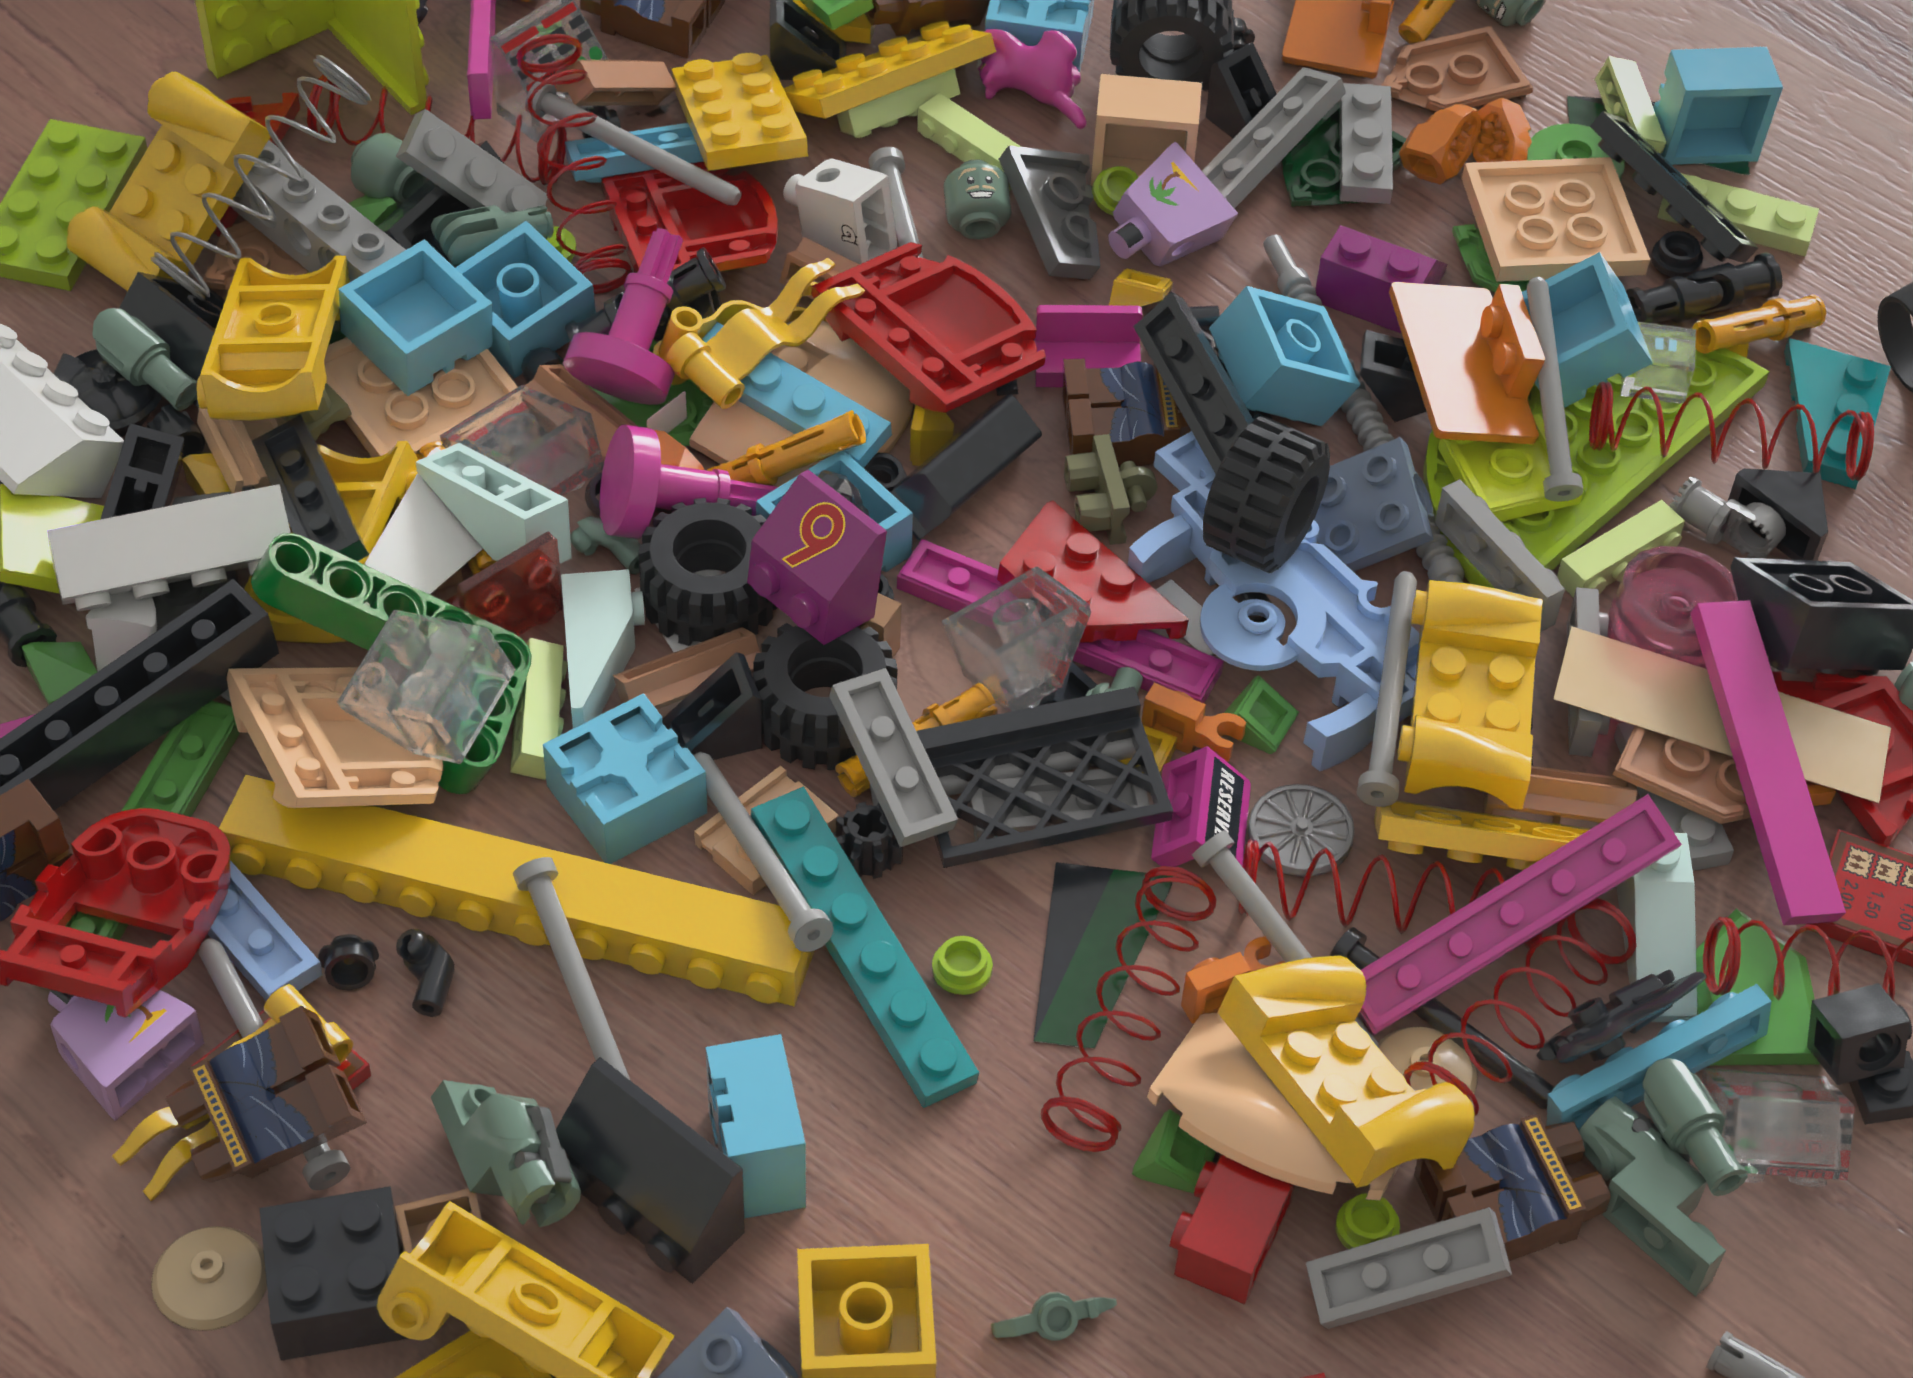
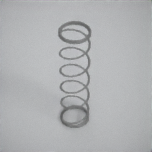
(349, 89)

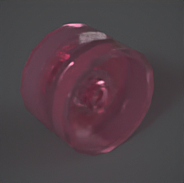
(1657, 600)

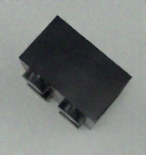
(328, 1269)

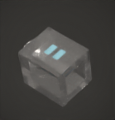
(1672, 367)

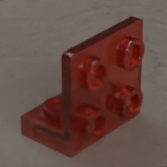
(517, 589)

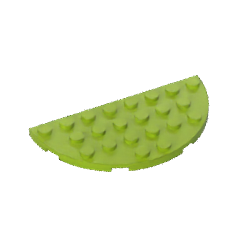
(1620, 476)

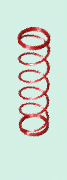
(552, 67)
(543, 167)
(1602, 424)
(1253, 855)
(1577, 939)
(1733, 955)
(1108, 1120)

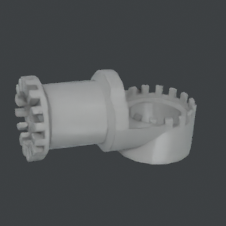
(1729, 519)

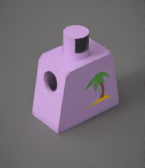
(1170, 211)
(120, 1055)

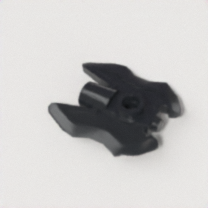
(1600, 1026)

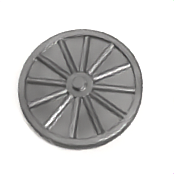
(1300, 824)

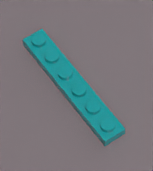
(867, 950)

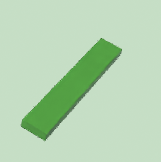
(176, 781)

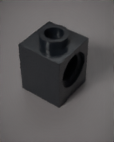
(1858, 1033)

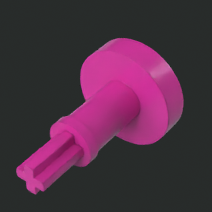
(622, 359)
(638, 483)

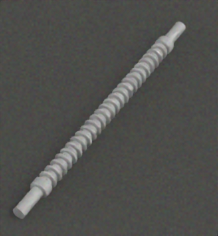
(1361, 411)

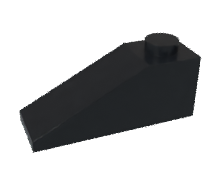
(145, 472)

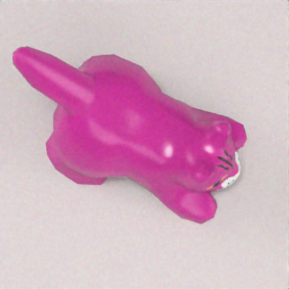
(1038, 70)

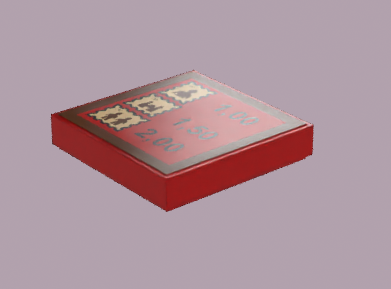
(1875, 894)

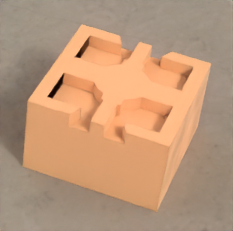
(1142, 119)

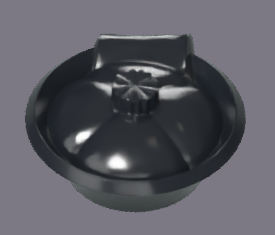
(107, 390)

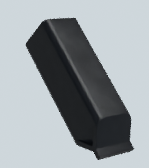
(966, 464)

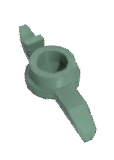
(1053, 1316)

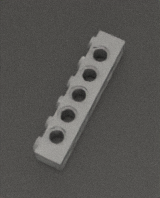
(312, 219)

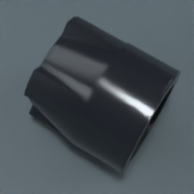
(181, 425)

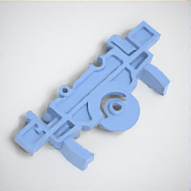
(1335, 623)

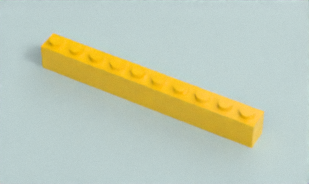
(469, 880)

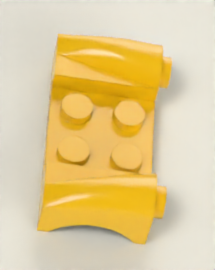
(165, 191)
(271, 342)
(370, 492)
(1472, 691)
(1360, 1108)
(517, 1301)

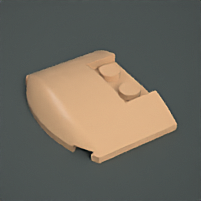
(838, 364)
(317, 748)
(1243, 1114)

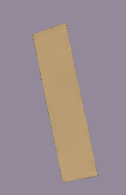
(1681, 704)

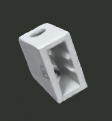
(845, 209)

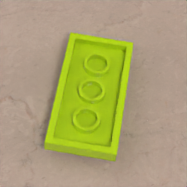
(61, 177)

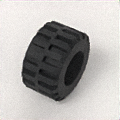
(1145, 53)
(1266, 494)
(693, 541)
(796, 662)

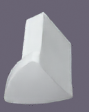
(120, 626)

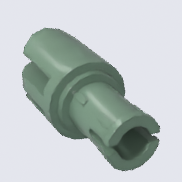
(472, 230)
(141, 356)
(1691, 1123)

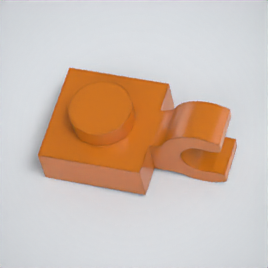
(1186, 719)
(1210, 979)

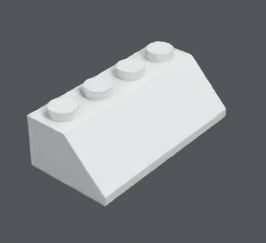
(48, 433)
(165, 546)

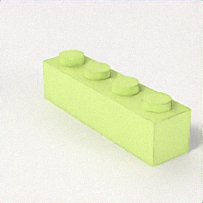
(1627, 98)
(889, 108)
(961, 132)
(1608, 555)
(538, 708)

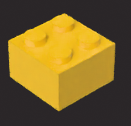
(866, 1312)

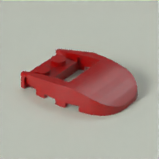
(130, 869)

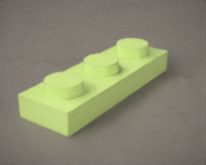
(1760, 217)

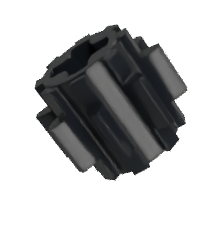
(868, 840)

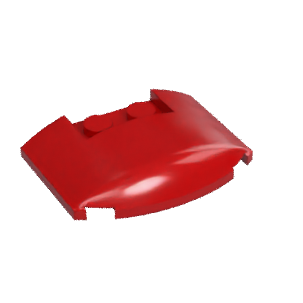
(731, 234)
(935, 326)

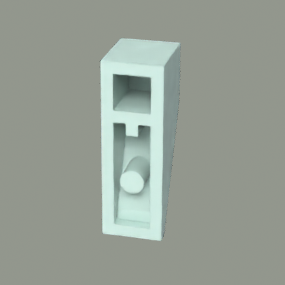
(495, 502)
(599, 636)
(1663, 917)

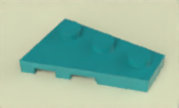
(1828, 386)

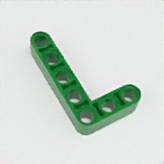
(361, 612)

